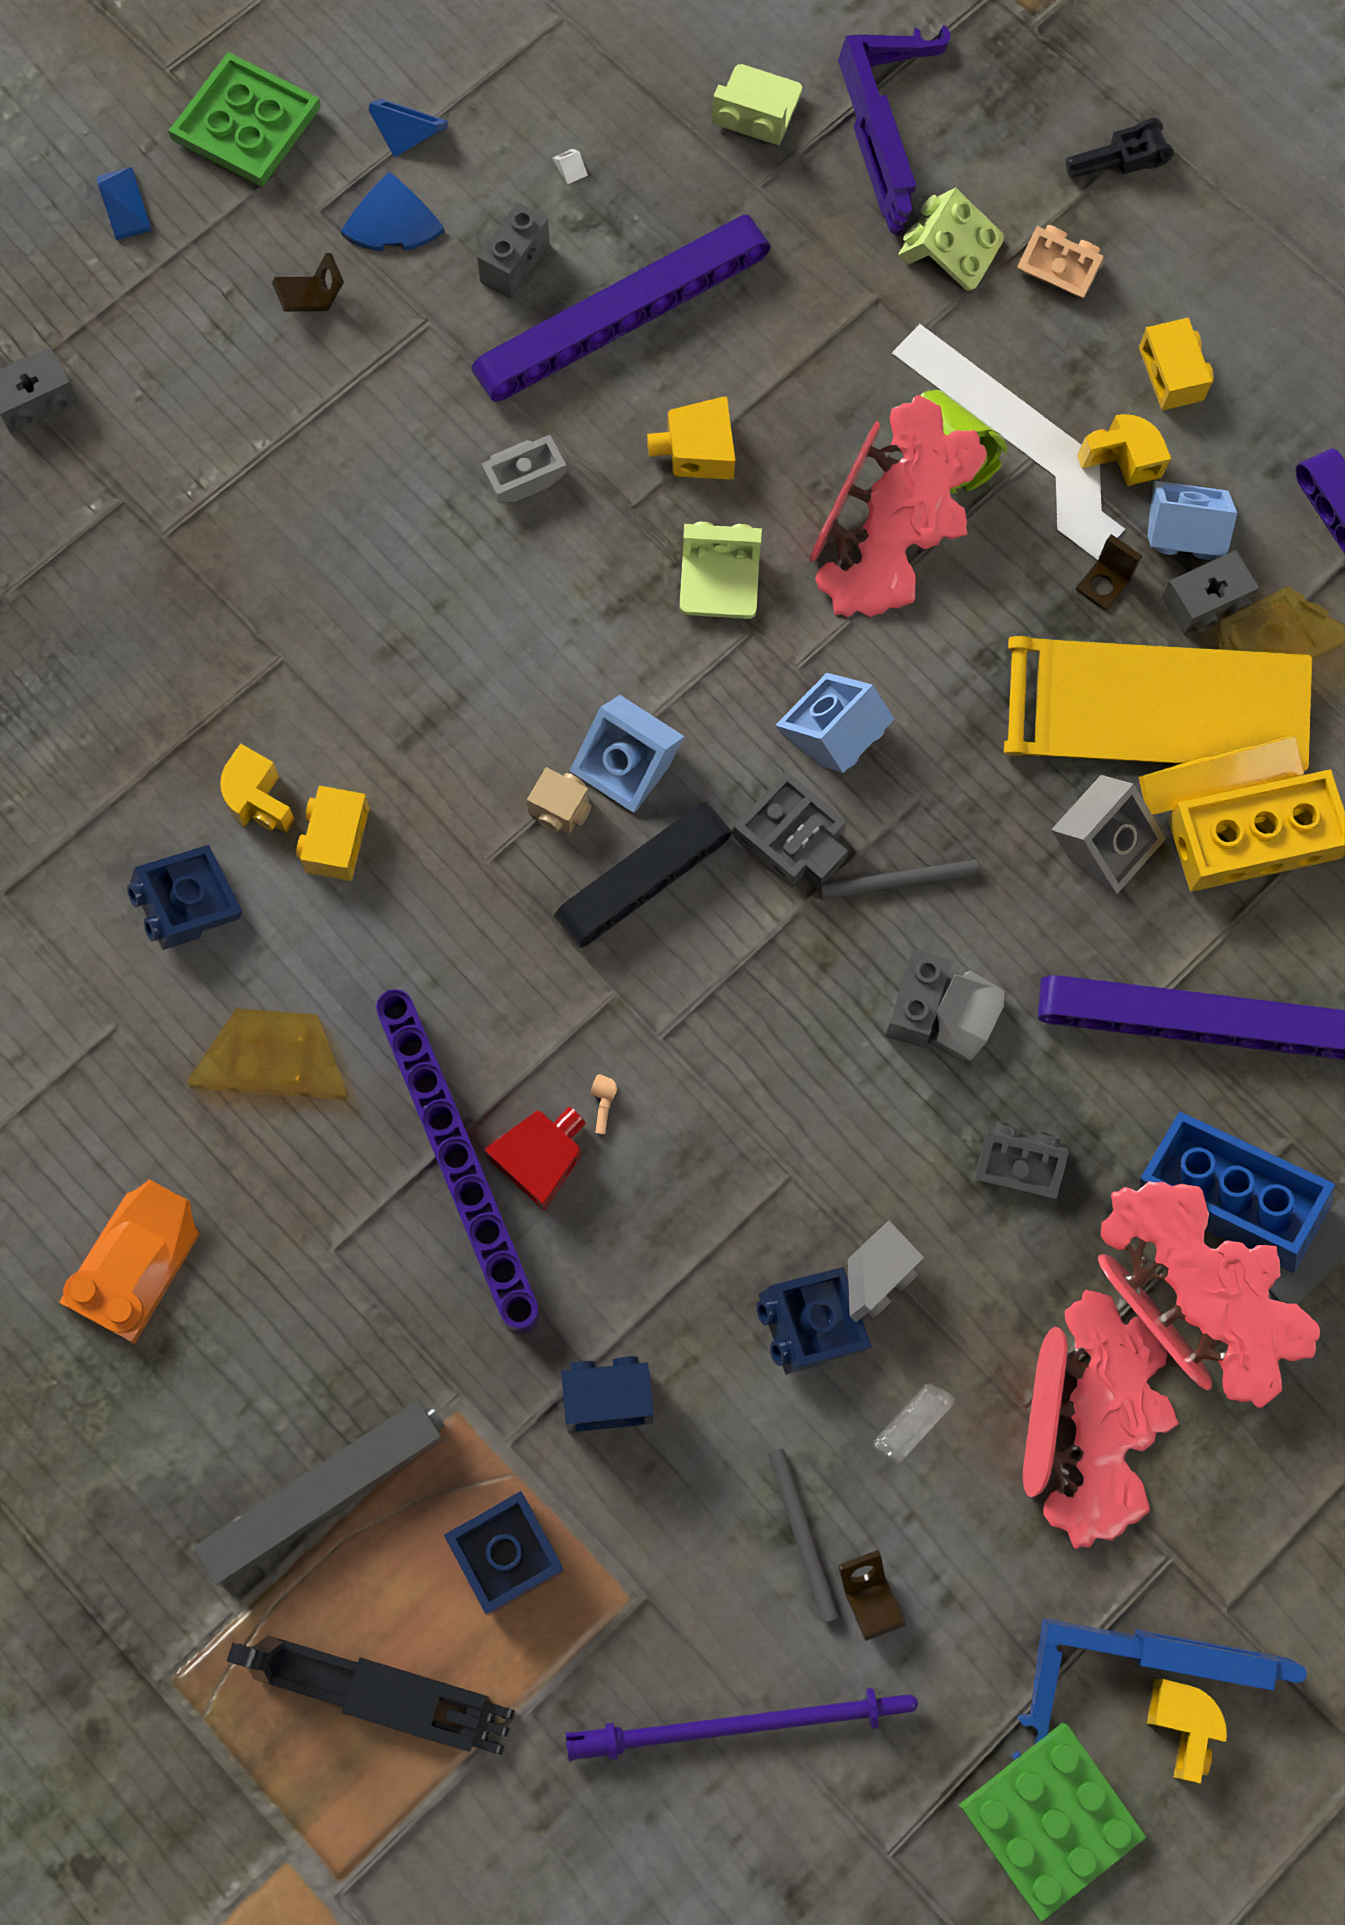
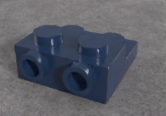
(182, 896)
(811, 1321)

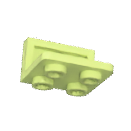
(756, 103)
(955, 237)
(720, 570)

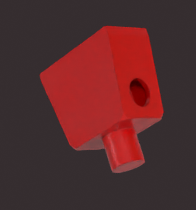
(539, 1154)

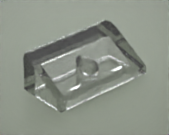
(913, 1423)

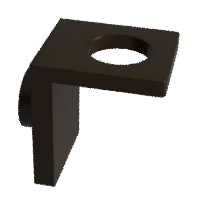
(309, 293)
(1116, 563)
(870, 1596)

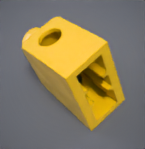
(697, 440)

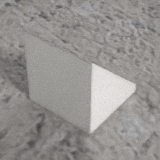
(570, 165)

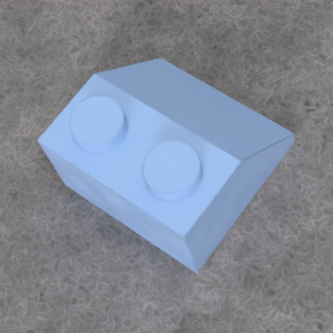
(1190, 520)
(836, 721)
(626, 752)

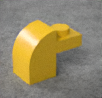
(1131, 443)
(246, 787)
(1196, 1717)

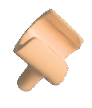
(605, 1089)

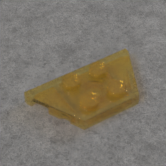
(1282, 625)
(271, 1056)

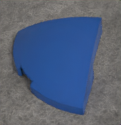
(391, 217)

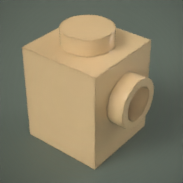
(559, 801)

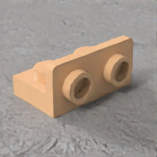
(1061, 261)

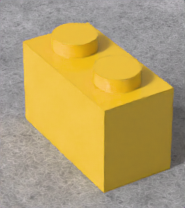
(1176, 363)
(333, 833)

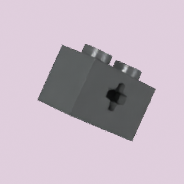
(513, 250)
(33, 390)
(1210, 593)
(918, 998)

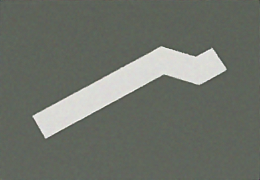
(1076, 488)

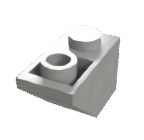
(877, 1268)

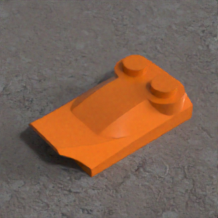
(133, 1261)

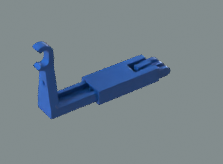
(1151, 1651)

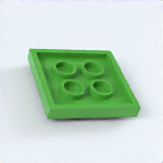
(245, 119)
(1052, 1821)

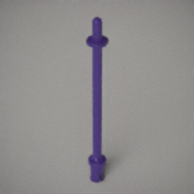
(614, 1740)

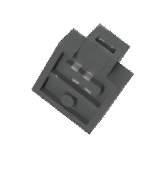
(793, 833)

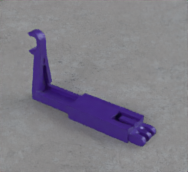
(874, 119)

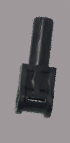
(1130, 148)

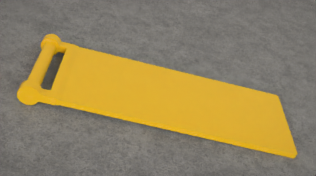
(1156, 701)

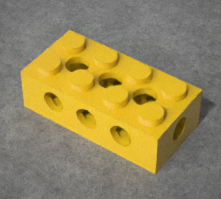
(1247, 851)

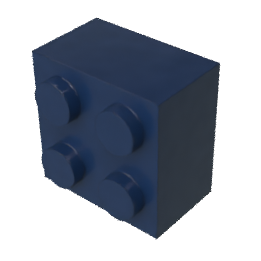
(607, 1395)
(504, 1553)

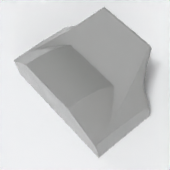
(524, 469)
(967, 1015)

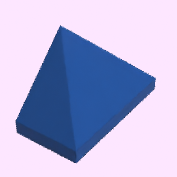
(404, 126)
(123, 203)

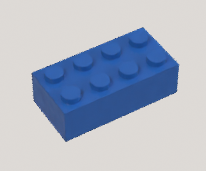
(1245, 1189)

